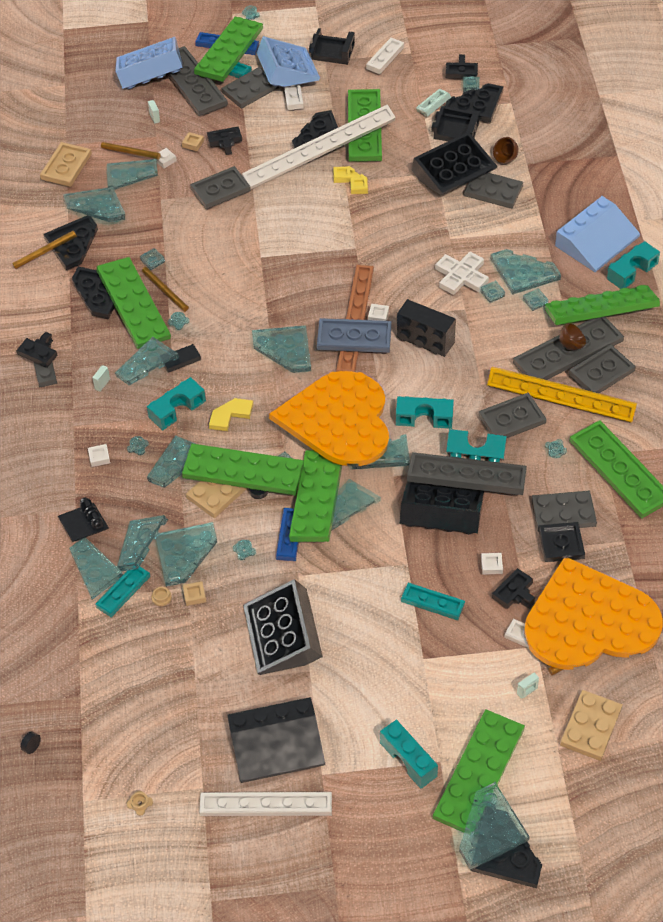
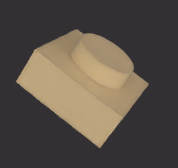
(192, 141)
(194, 593)

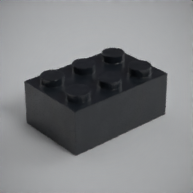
(426, 327)

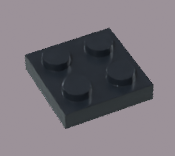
(561, 541)

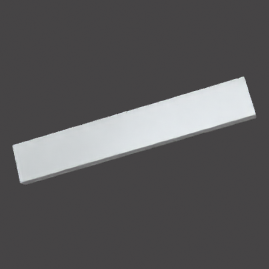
(266, 804)

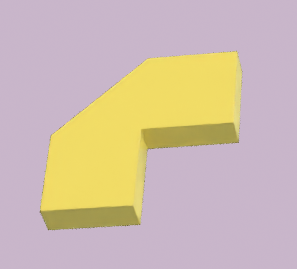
(347, 174)
(222, 415)

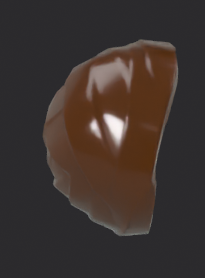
(505, 150)
(572, 337)

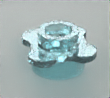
(250, 12)
(178, 320)
(140, 442)
(556, 448)
(244, 545)

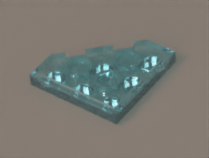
(96, 203)
(523, 271)
(285, 346)
(184, 551)
(490, 828)

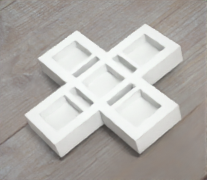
(461, 273)

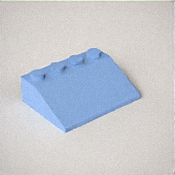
(148, 63)
(286, 63)
(596, 234)

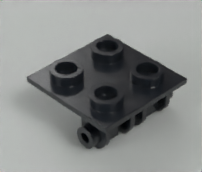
(83, 521)

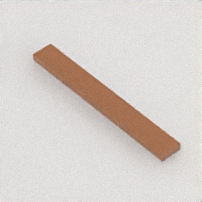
(356, 311)

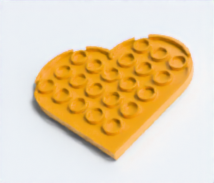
(338, 418)
(590, 615)

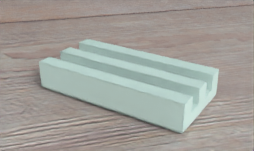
(433, 102)

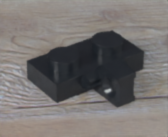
(461, 69)
(224, 138)
(38, 350)
(515, 590)

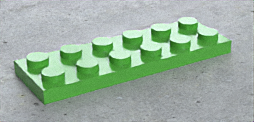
(228, 49)
(370, 145)
(133, 301)
(602, 304)
(619, 468)
(243, 469)
(315, 499)
(478, 767)

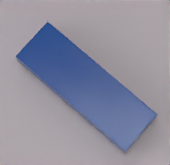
(286, 550)

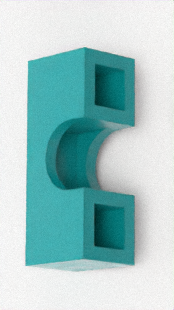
(623, 271)
(186, 394)
(410, 408)
(492, 450)
(419, 764)

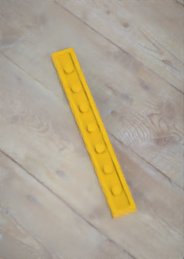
(562, 394)

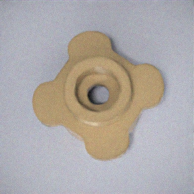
(137, 797)

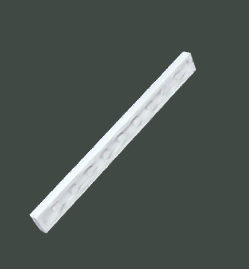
(319, 146)

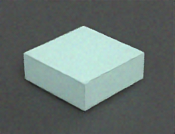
(154, 111)
(101, 378)
(527, 685)

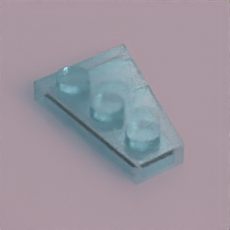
(130, 172)
(148, 357)
(395, 455)
(170, 463)
(351, 500)
(137, 540)
(94, 567)

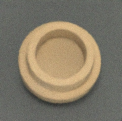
(161, 596)

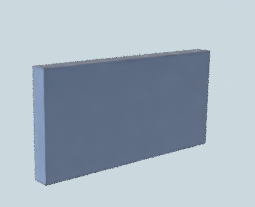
(354, 335)

